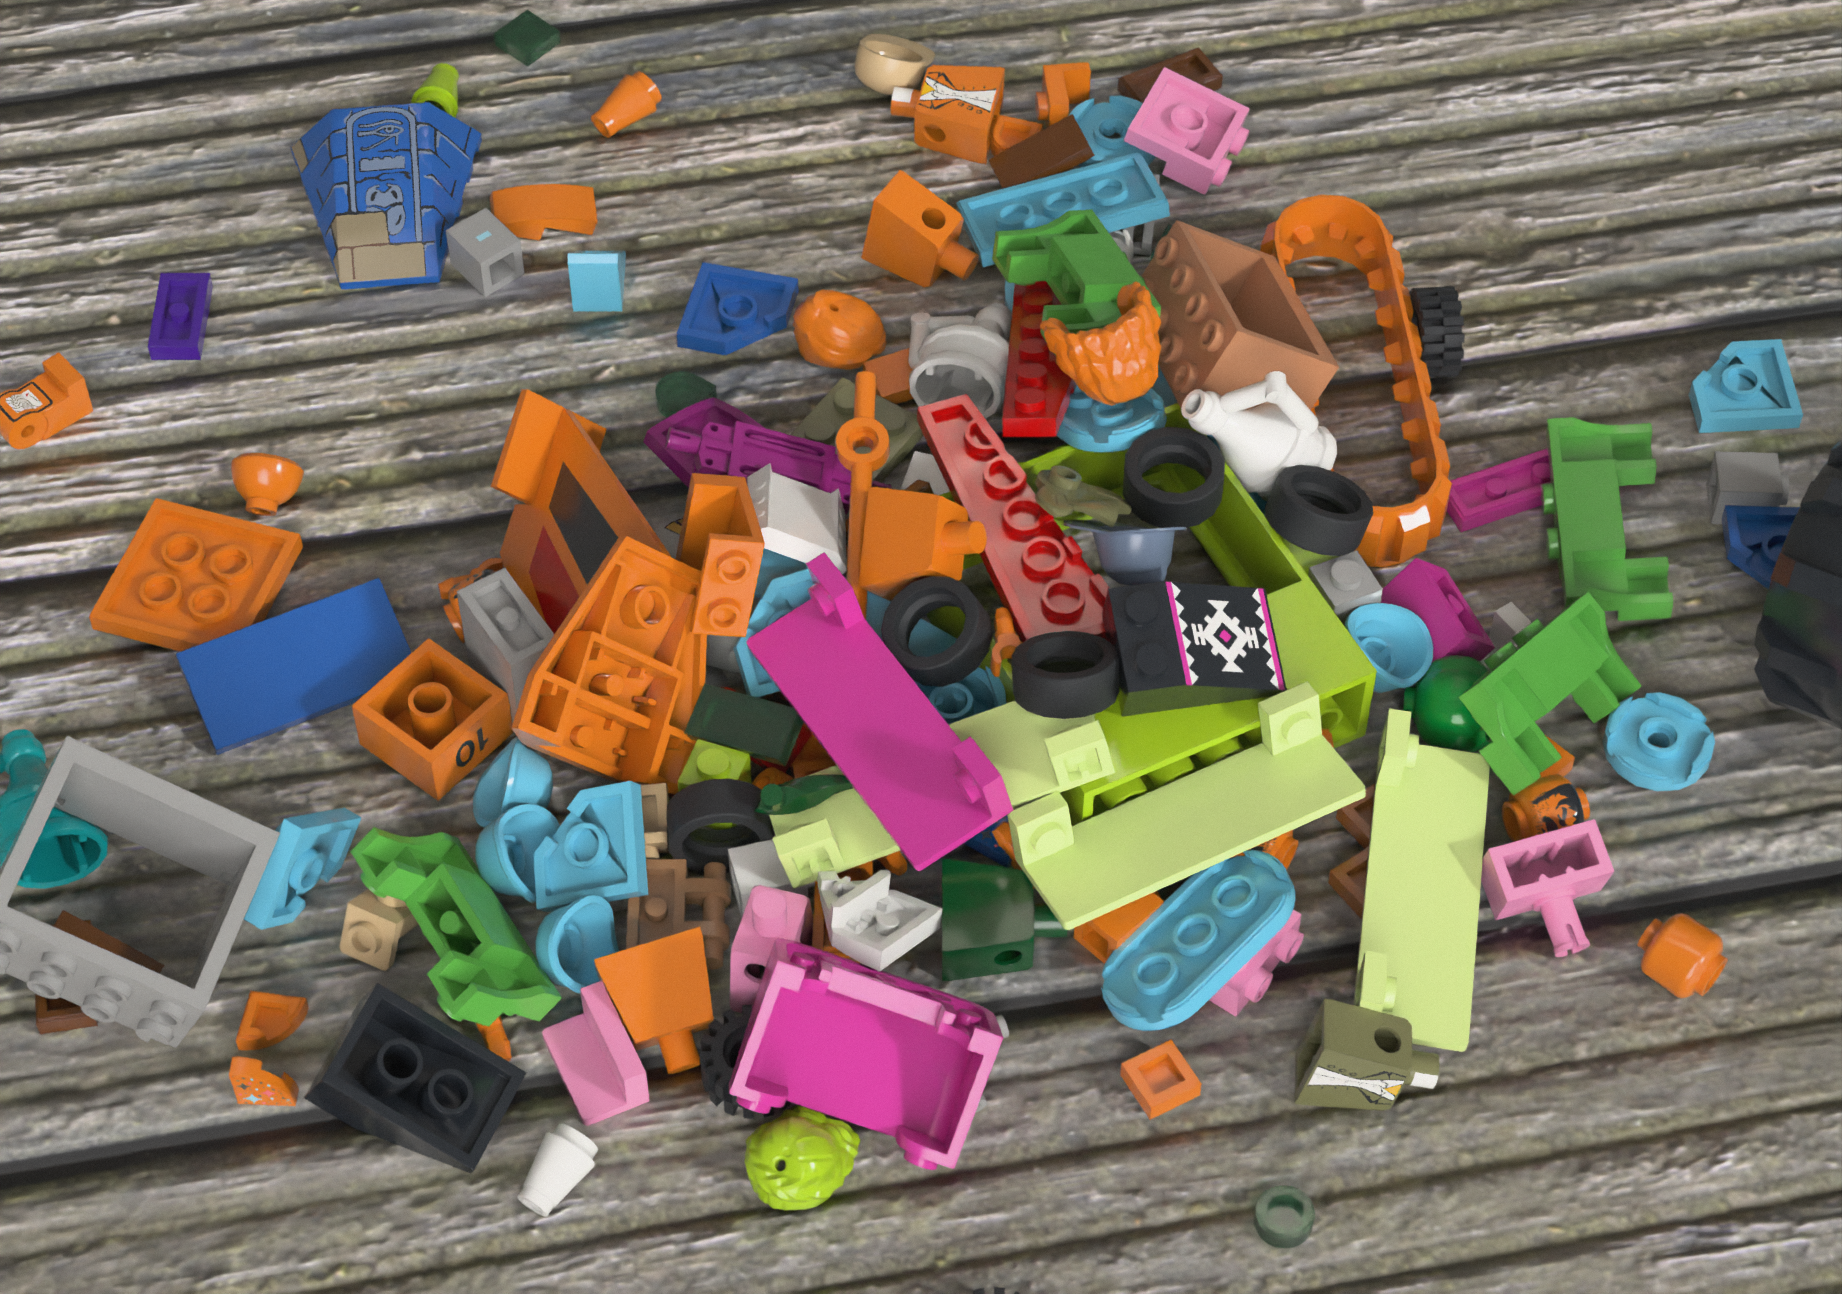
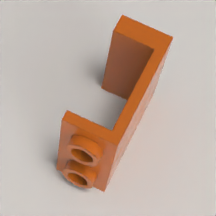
(727, 546)

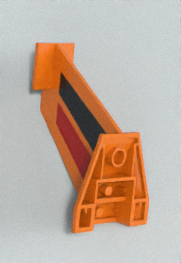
(621, 609)

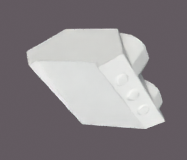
(798, 518)

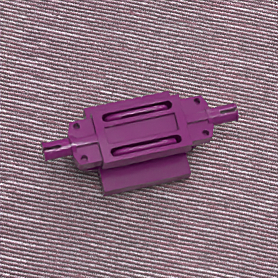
(749, 448)

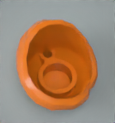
(838, 330)

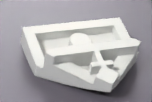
(871, 920)

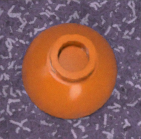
(265, 481)

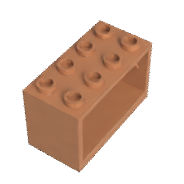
(1231, 318)

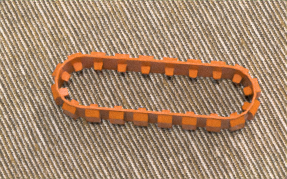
(1357, 235)

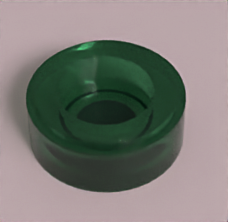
(1284, 1216)

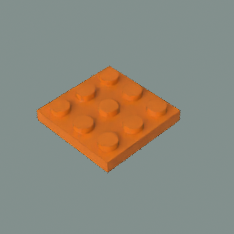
(194, 577)

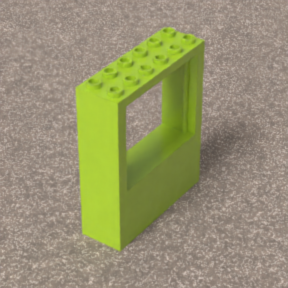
(1246, 550)

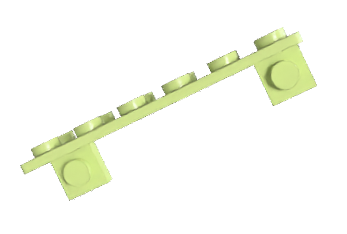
(1028, 751)
(1188, 822)
(1423, 886)

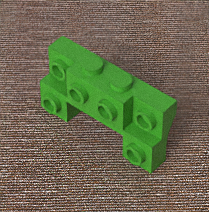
(1076, 262)
(1588, 530)
(1531, 679)
(482, 954)

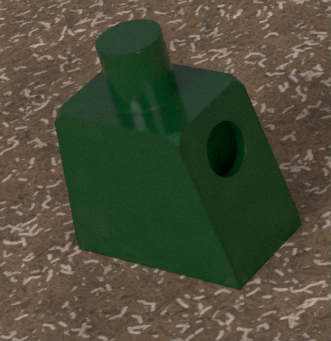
(990, 920)

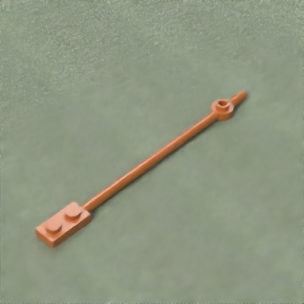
(856, 433)

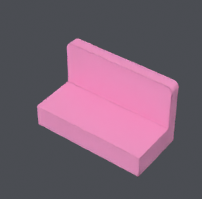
(597, 1059)

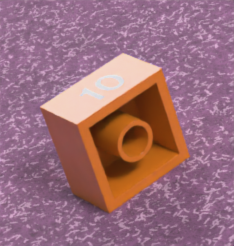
(433, 719)

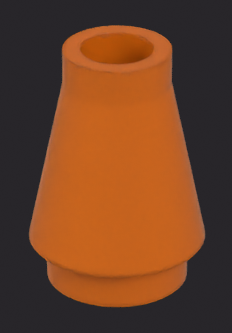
(628, 103)

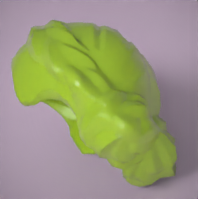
(816, 1156)

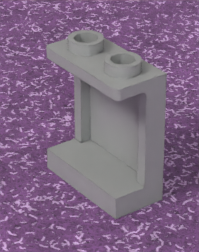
(502, 632)

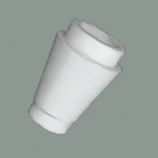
(557, 1168)

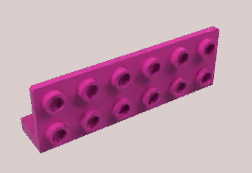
(878, 723)

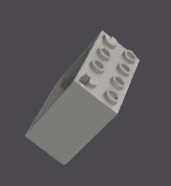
(165, 822)

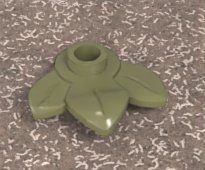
(1063, 492)

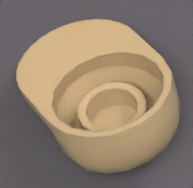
(891, 62)

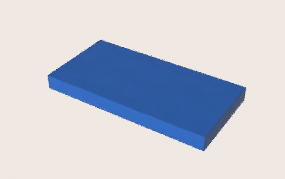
(293, 665)

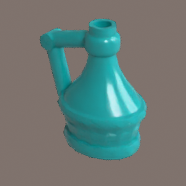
(67, 845)

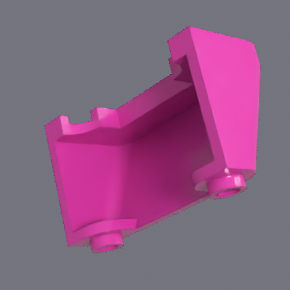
(866, 1051)

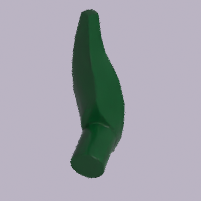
(800, 793)

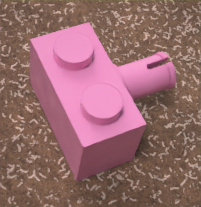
(1546, 877)

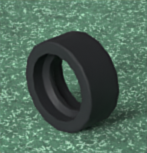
(1176, 447)
(1318, 510)
(916, 602)
(1065, 674)
(713, 803)

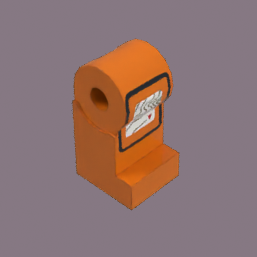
(44, 404)

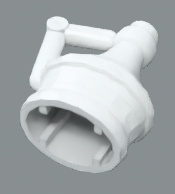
(960, 357)
(1263, 438)

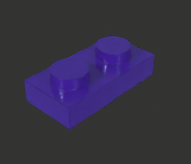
(180, 316)

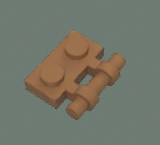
(664, 907)

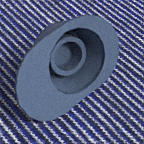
(1131, 552)

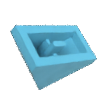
(597, 280)

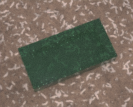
(745, 724)

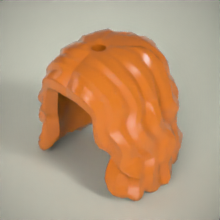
(1117, 359)

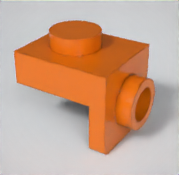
(1060, 87)

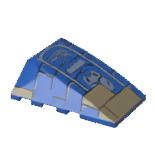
(386, 189)

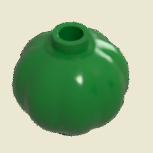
(1436, 704)

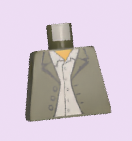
(1359, 1059)

